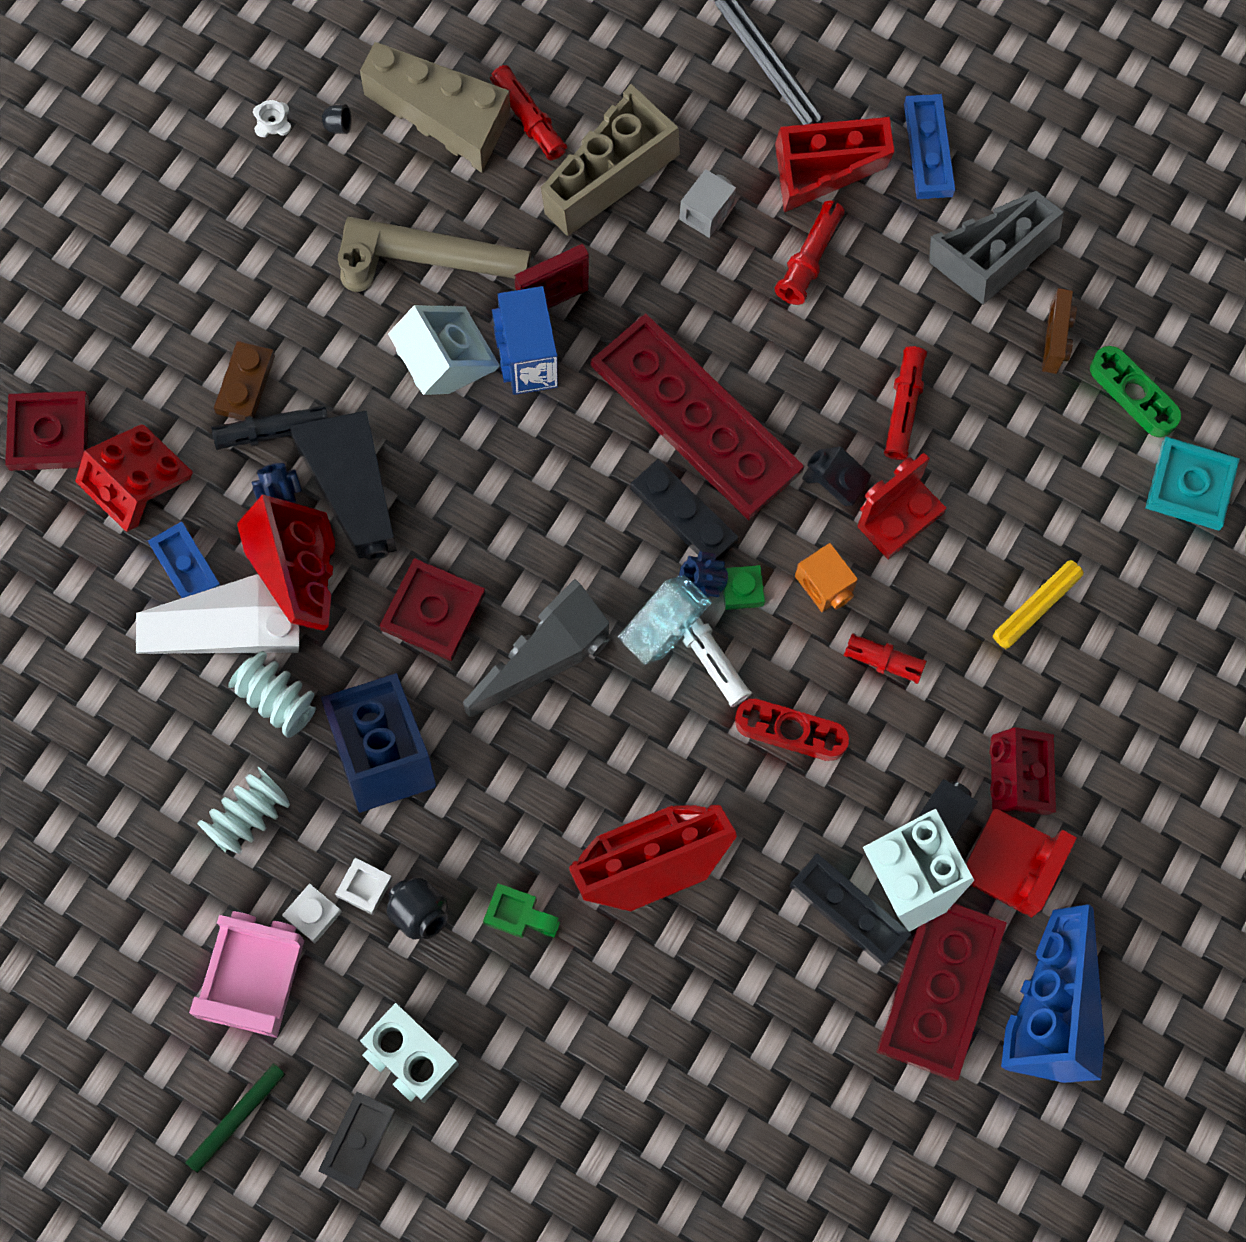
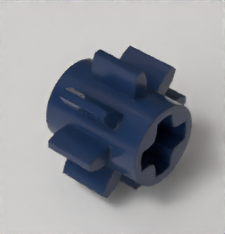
(277, 482)
(706, 573)

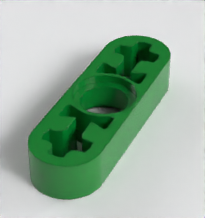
(1134, 407)

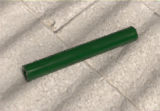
(235, 1118)

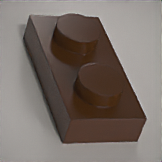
(1060, 318)
(244, 381)

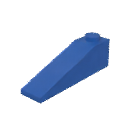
(1060, 1016)

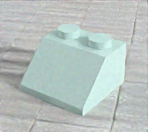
(442, 348)

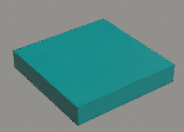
(1192, 483)

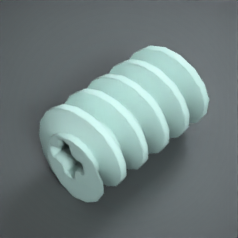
(273, 694)
(245, 812)

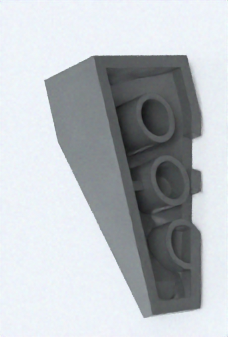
(565, 636)

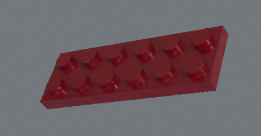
(697, 416)

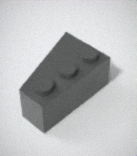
(998, 247)

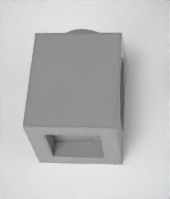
(707, 202)

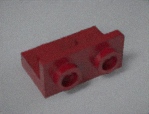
(1023, 771)

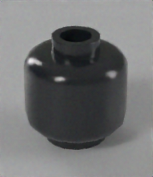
(417, 908)

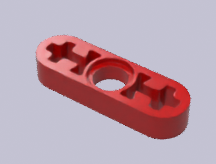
(817, 746)

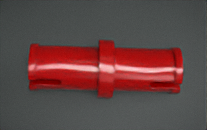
(885, 658)

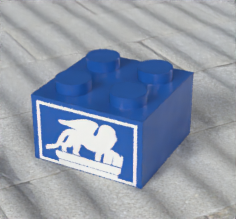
(525, 340)

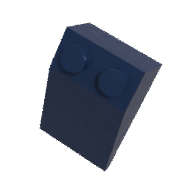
(378, 742)

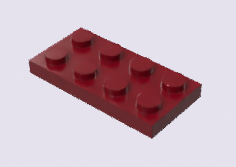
(942, 991)

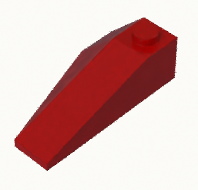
(292, 557)

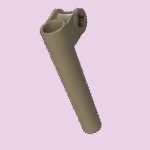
(368, 240)

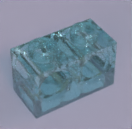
(664, 619)

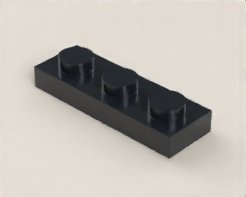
(683, 511)
(850, 910)

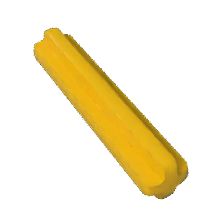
(1038, 604)

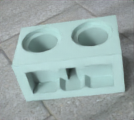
(416, 1046)

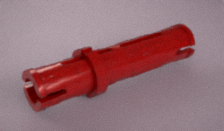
(536, 124)
(908, 388)

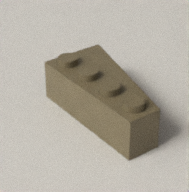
(439, 101)
(611, 162)

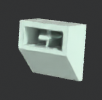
(919, 869)

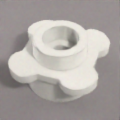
(269, 110)

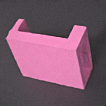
(249, 974)

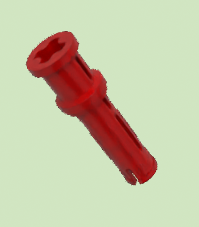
(804, 265)

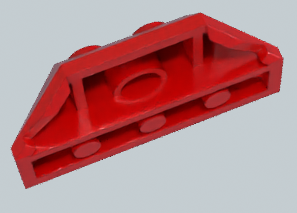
(653, 856)

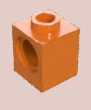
(826, 578)

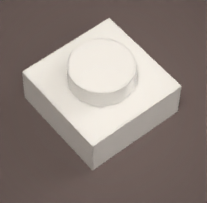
(364, 886)
(312, 913)

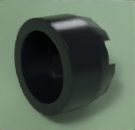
(337, 119)

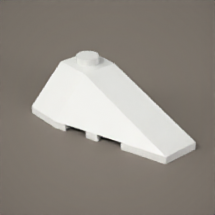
(218, 620)

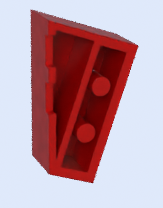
(830, 156)

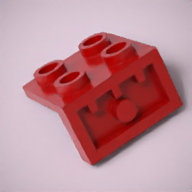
(129, 472)
(899, 508)
(1017, 862)

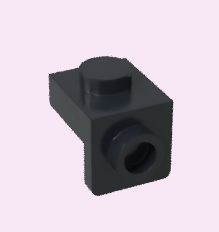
(837, 474)

